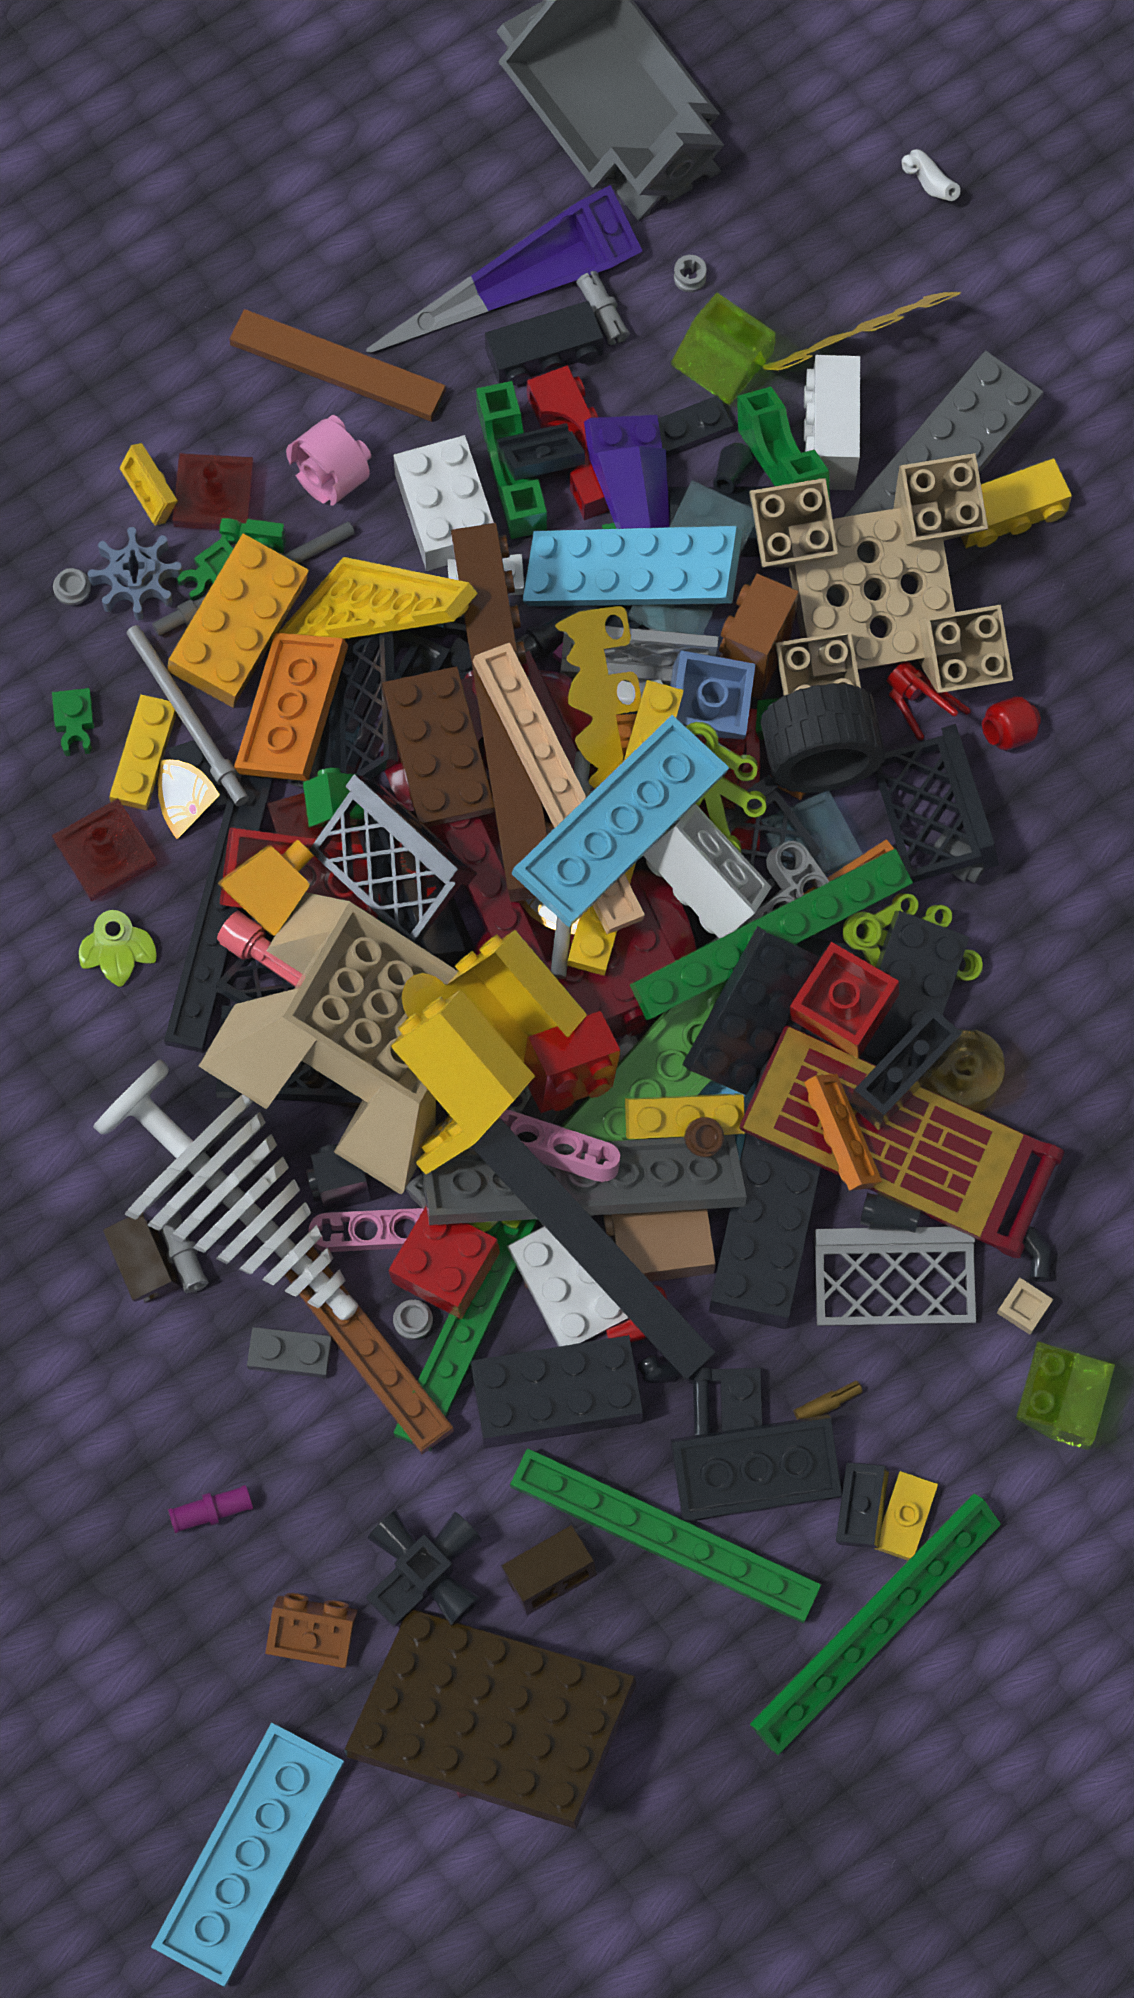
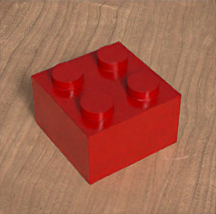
(844, 1000)
(571, 1065)
(444, 1263)

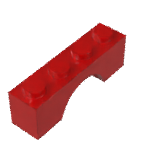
(559, 400)

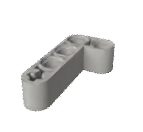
(789, 881)

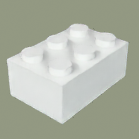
(834, 416)
(440, 496)
(707, 873)

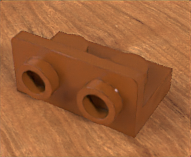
(311, 1630)

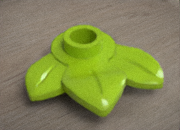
(118, 952)

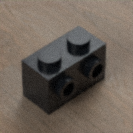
(336, 1180)

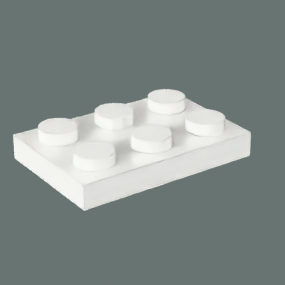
(563, 1290)

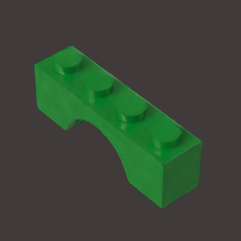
(768, 435)
(521, 498)

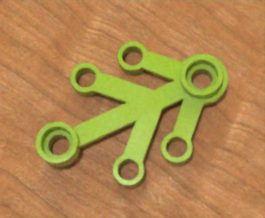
(726, 787)
(875, 935)

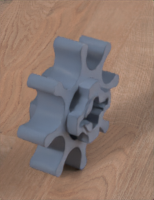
(121, 568)

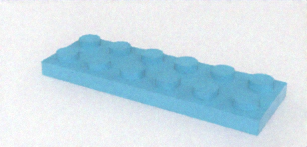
(633, 566)
(620, 821)
(248, 1855)

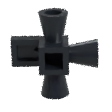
(422, 1569)

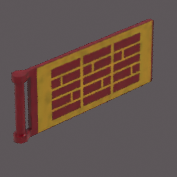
(927, 1154)

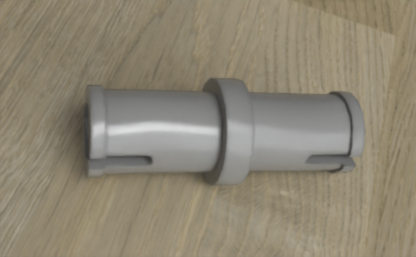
(603, 307)
(184, 1257)

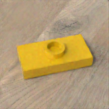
(148, 484)
(906, 1515)

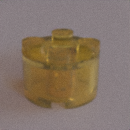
(983, 1060)

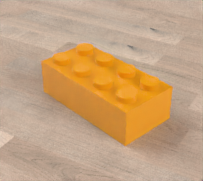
(237, 620)

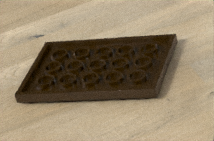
(491, 1718)

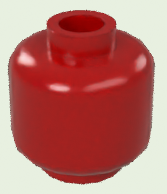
(1011, 723)

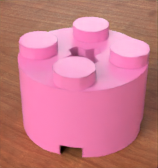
(329, 460)

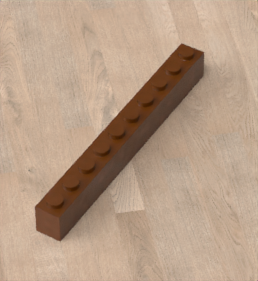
(490, 624)

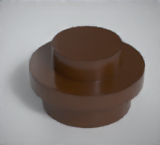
(704, 1137)

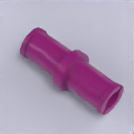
(210, 1509)

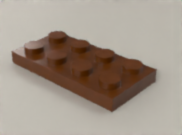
(438, 747)

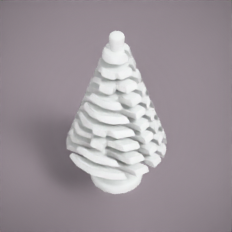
(225, 1189)

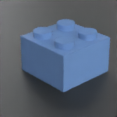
(714, 692)

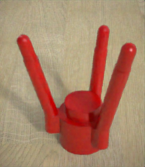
(910, 684)

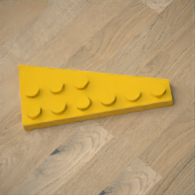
(378, 598)

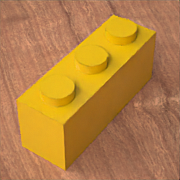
(1021, 500)

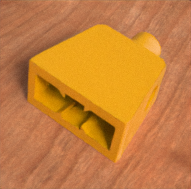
(270, 884)

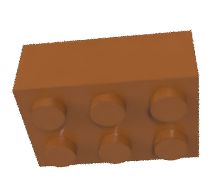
(761, 620)

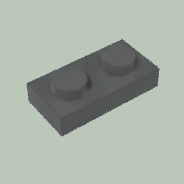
(289, 1352)

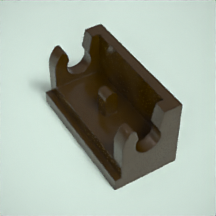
(142, 1258)
(549, 1570)

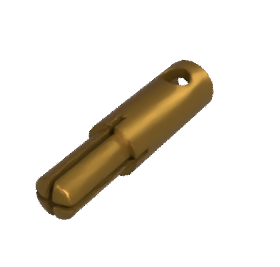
(828, 1401)

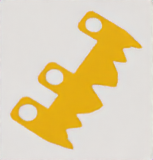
(865, 326)
(596, 690)

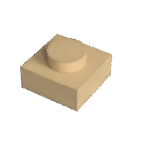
(1024, 1306)

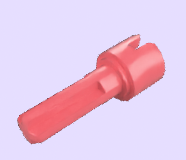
(249, 940)

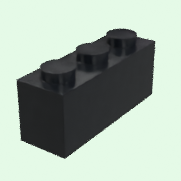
(544, 343)
(905, 1068)

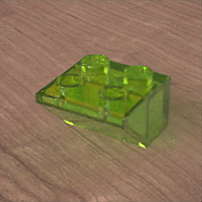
(724, 348)
(1065, 1395)

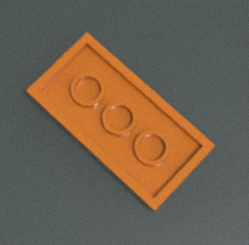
(291, 706)

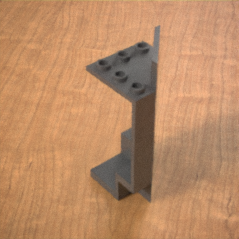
(613, 97)

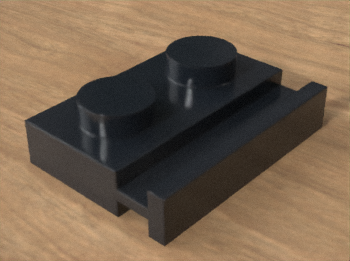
(540, 452)

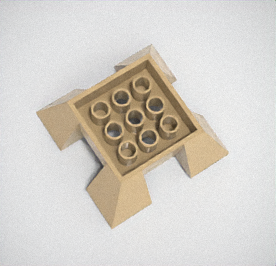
(930, 505)
(341, 1025)

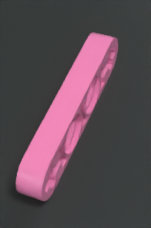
(553, 1135)
(383, 1219)

